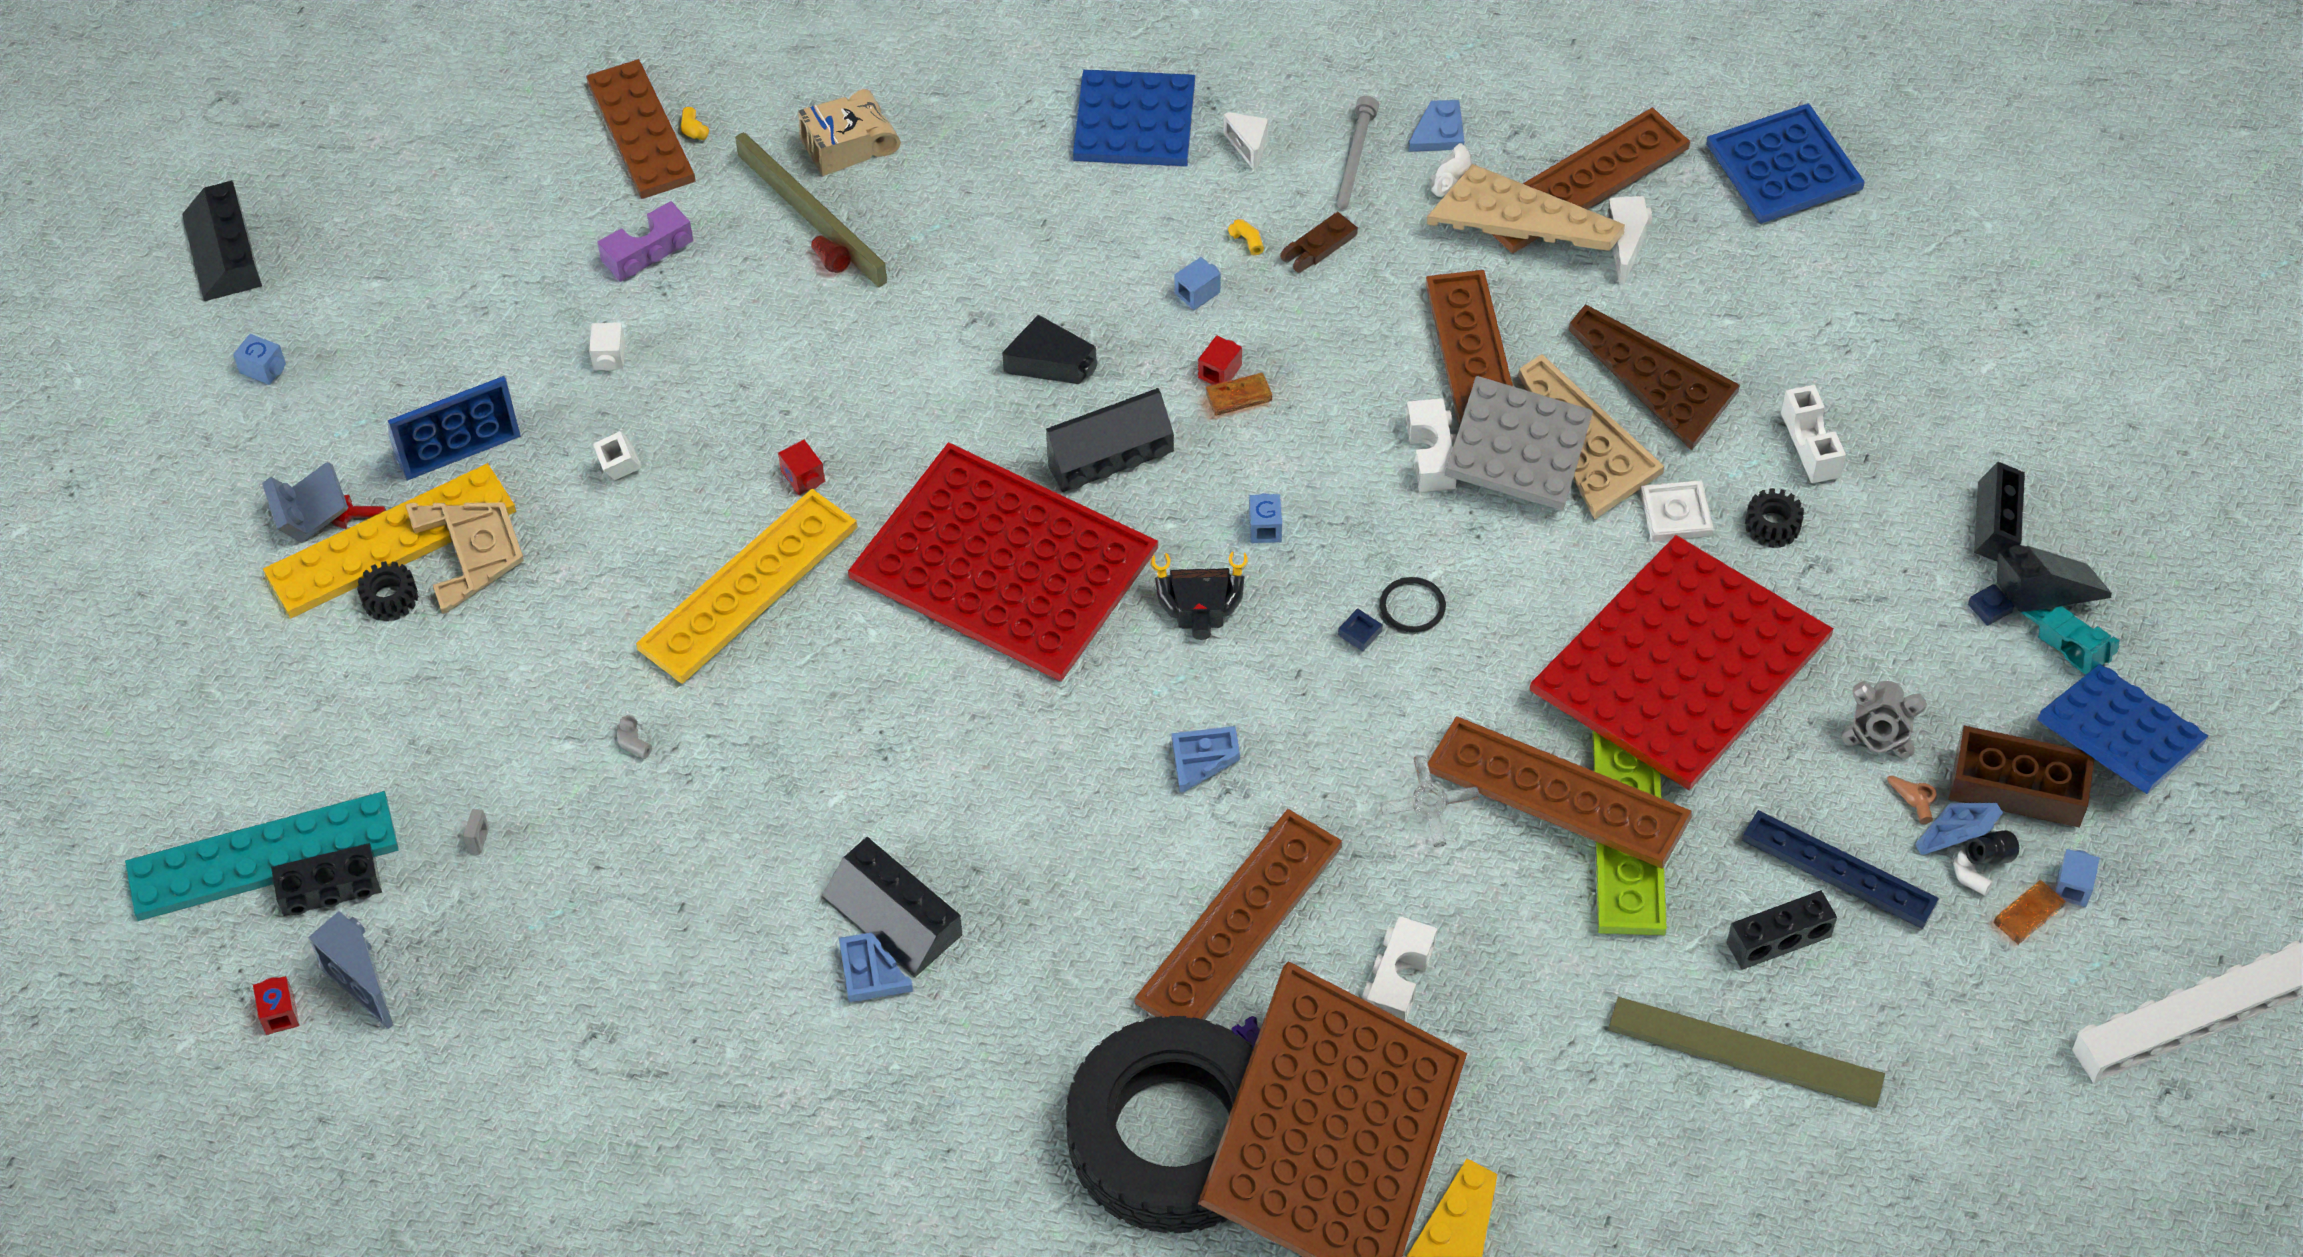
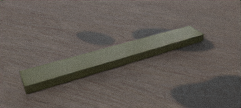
(810, 208)
(1747, 1052)

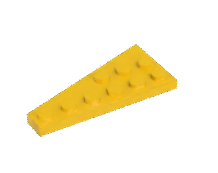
(1461, 1217)

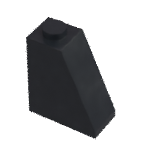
(1049, 353)

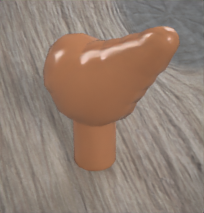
(1916, 795)

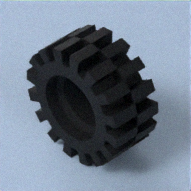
(1770, 531)
(384, 577)

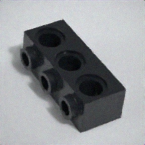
(311, 873)
(1781, 929)

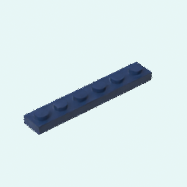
(1840, 869)

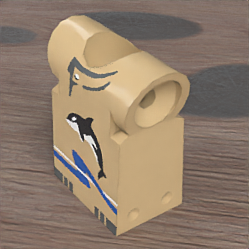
(846, 132)

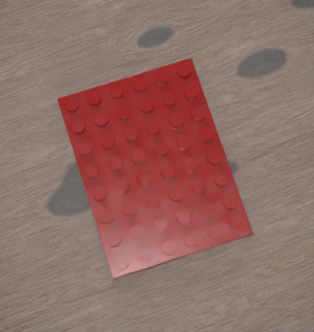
(1004, 561)
(1681, 661)

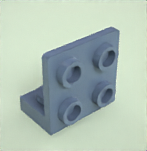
(308, 504)

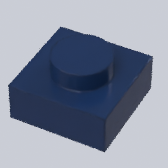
(1991, 604)
(1360, 629)

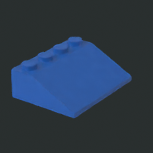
(453, 428)

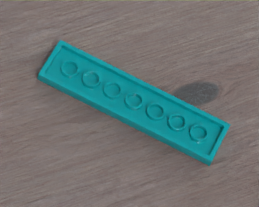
(244, 857)

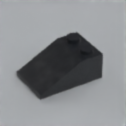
(2046, 580)

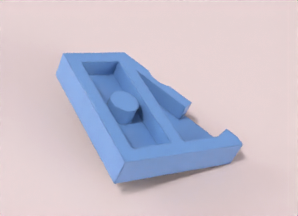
(1438, 128)
(1203, 754)
(1958, 824)
(870, 969)

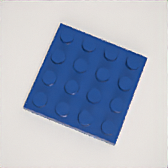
(1134, 118)
(1785, 163)
(2123, 728)

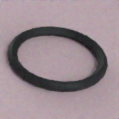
(1442, 604)

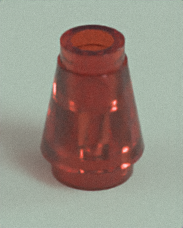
(832, 255)

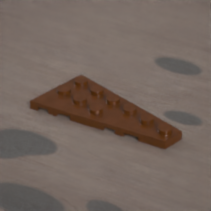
(1668, 383)

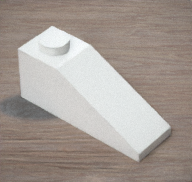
(1636, 217)

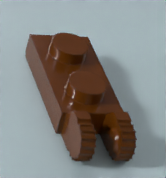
(1319, 242)

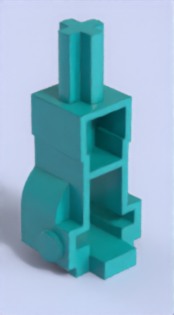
(2077, 641)

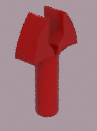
(356, 512)

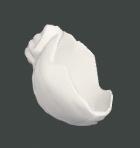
(1451, 170)

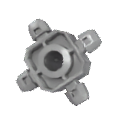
(1884, 718)

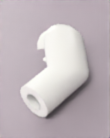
(1968, 876)

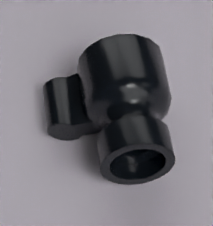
(1993, 848)

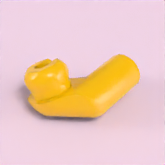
(691, 126)
(1250, 233)

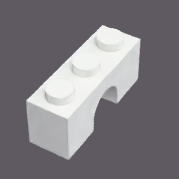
(1430, 424)
(1818, 450)
(1407, 947)

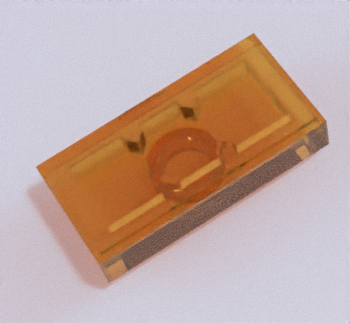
(1238, 394)
(2029, 912)

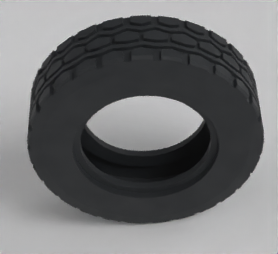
(1111, 1075)

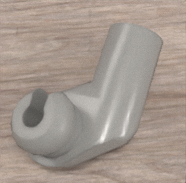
(628, 738)

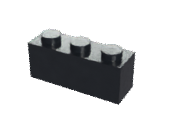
(1999, 510)

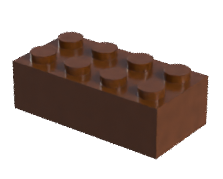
(2022, 776)

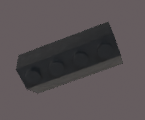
(220, 242)
(1109, 440)
(893, 905)

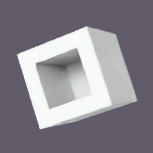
(607, 346)
(617, 455)

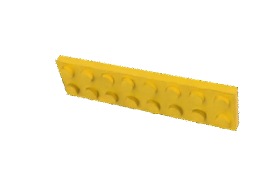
(340, 560)
(746, 586)

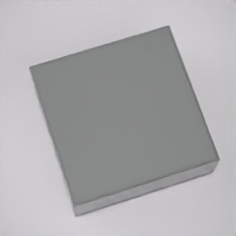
(476, 832)

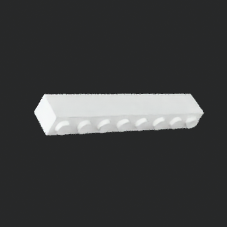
(2191, 1013)

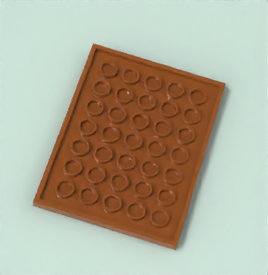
(1333, 1124)

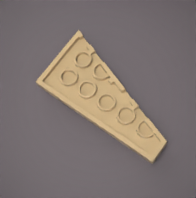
(1517, 210)
(1611, 460)

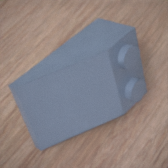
(348, 961)

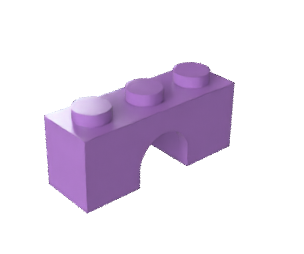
(629, 254)

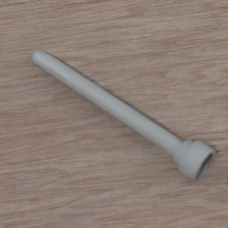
(1366, 111)

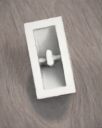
(1247, 135)

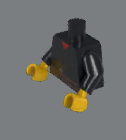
(1200, 596)

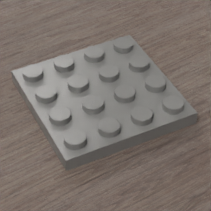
(1519, 443)

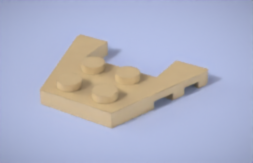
(481, 541)

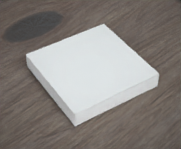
(1676, 510)

